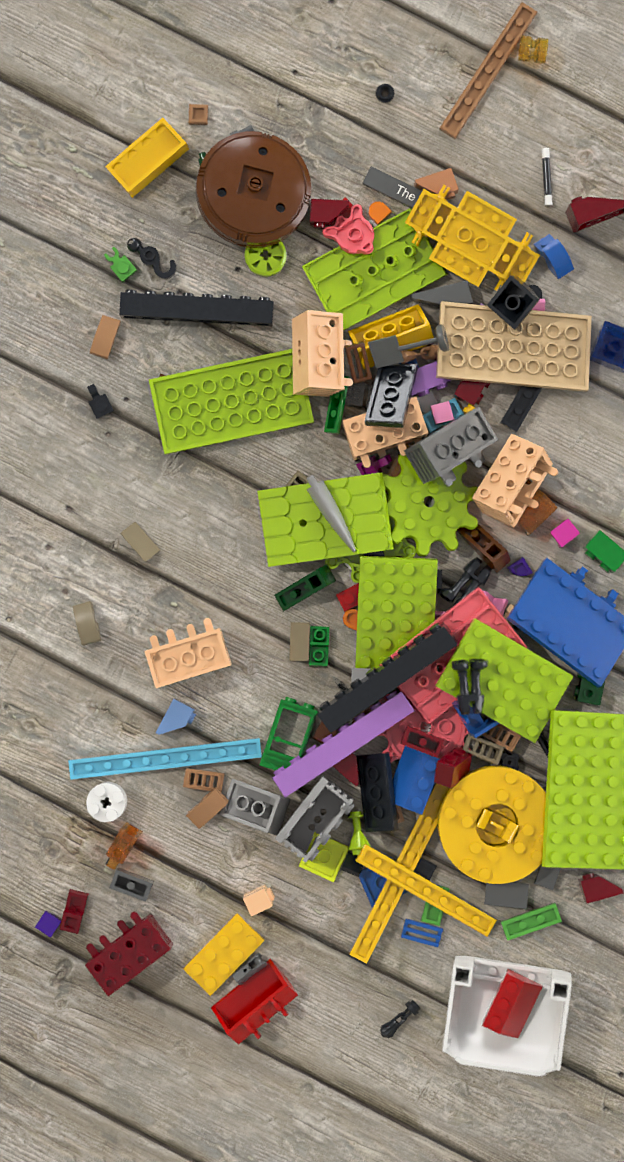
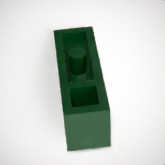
(305, 587)

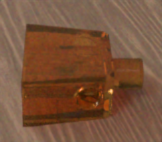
(122, 845)

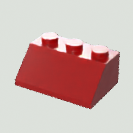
(512, 1004)

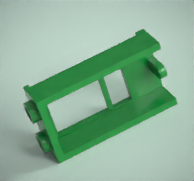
(273, 759)

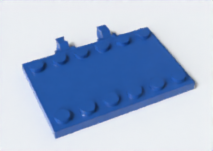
(571, 621)

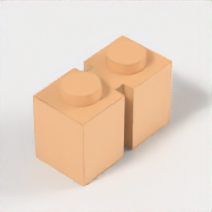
(259, 899)

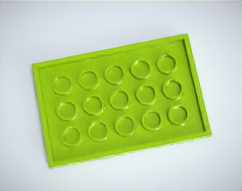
(393, 605)
(515, 685)

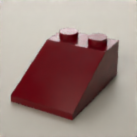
(591, 211)

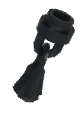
(388, 1029)

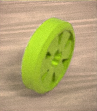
(268, 267)

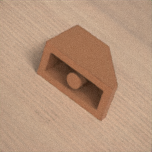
(434, 183)

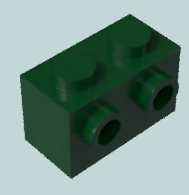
(588, 692)

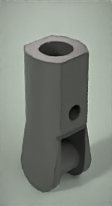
(247, 971)

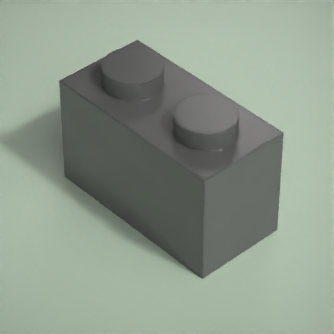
(131, 884)

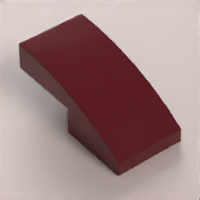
(74, 911)

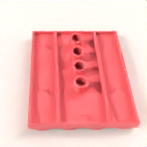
(421, 688)

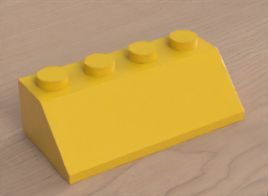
(408, 326)

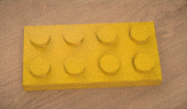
(223, 954)

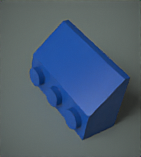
(414, 779)

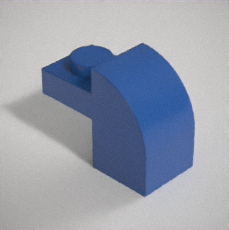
(555, 256)

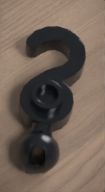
(150, 257)

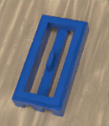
(421, 940)

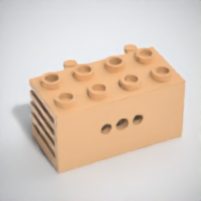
(312, 347)
(374, 439)
(505, 483)
(187, 656)

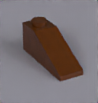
(486, 547)

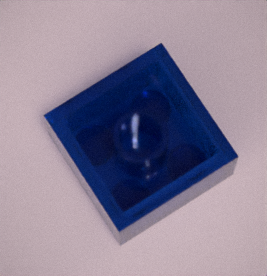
(609, 347)

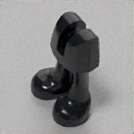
(450, 594)
(475, 695)

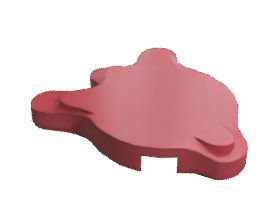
(352, 234)

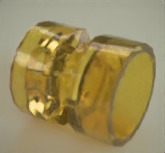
(538, 54)

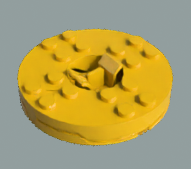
(494, 824)

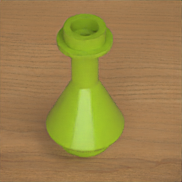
(358, 838)

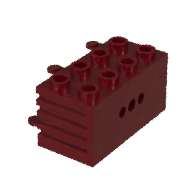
(128, 953)

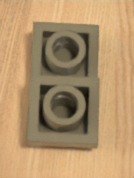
(86, 624)

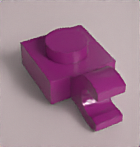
(375, 466)

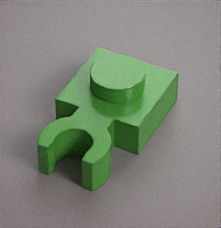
(122, 266)

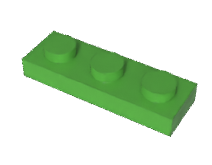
(531, 921)

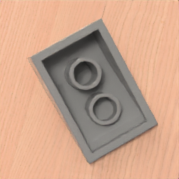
(255, 807)

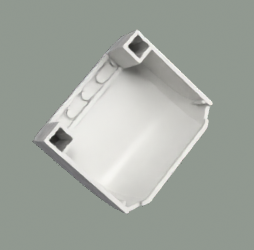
(542, 1037)

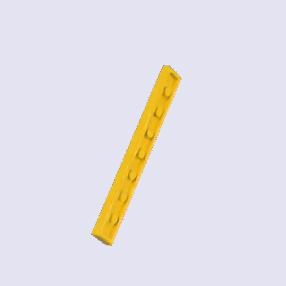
(425, 890)

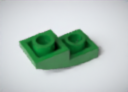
(319, 646)

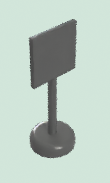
(388, 352)

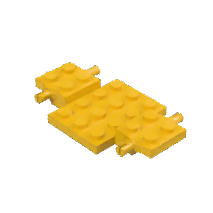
(471, 237)

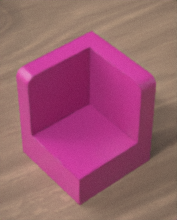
(564, 533)

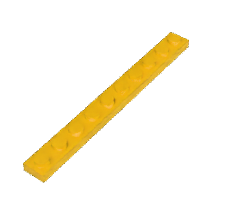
(391, 892)

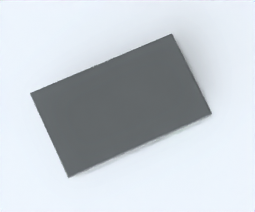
(507, 894)

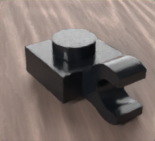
(100, 404)

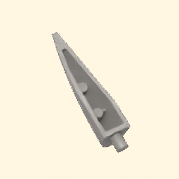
(329, 509)

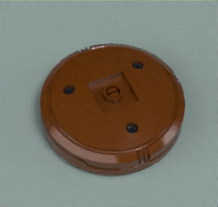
(253, 189)

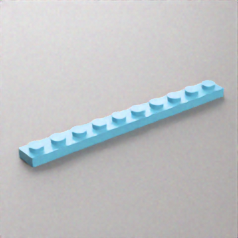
(165, 758)

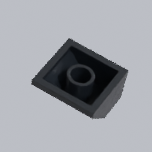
(513, 301)

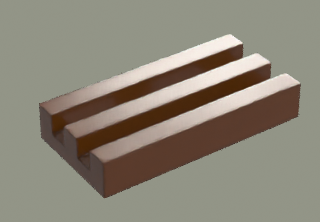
(354, 346)

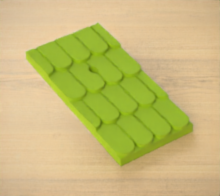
(369, 283)
(300, 533)

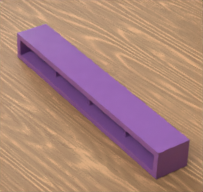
(343, 744)

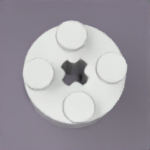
(97, 807)

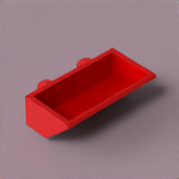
(254, 1003)

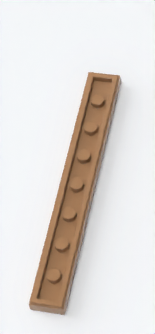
(488, 70)

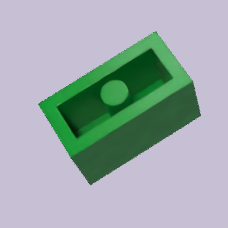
(604, 551)

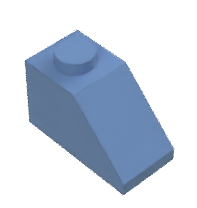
(176, 717)

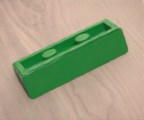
(335, 411)

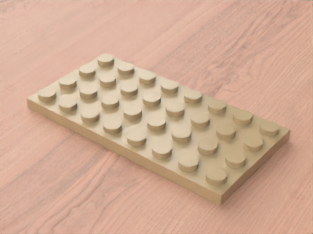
(541, 353)

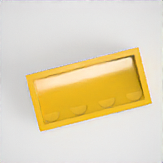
(147, 157)

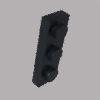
(520, 407)

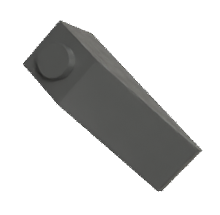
(455, 293)

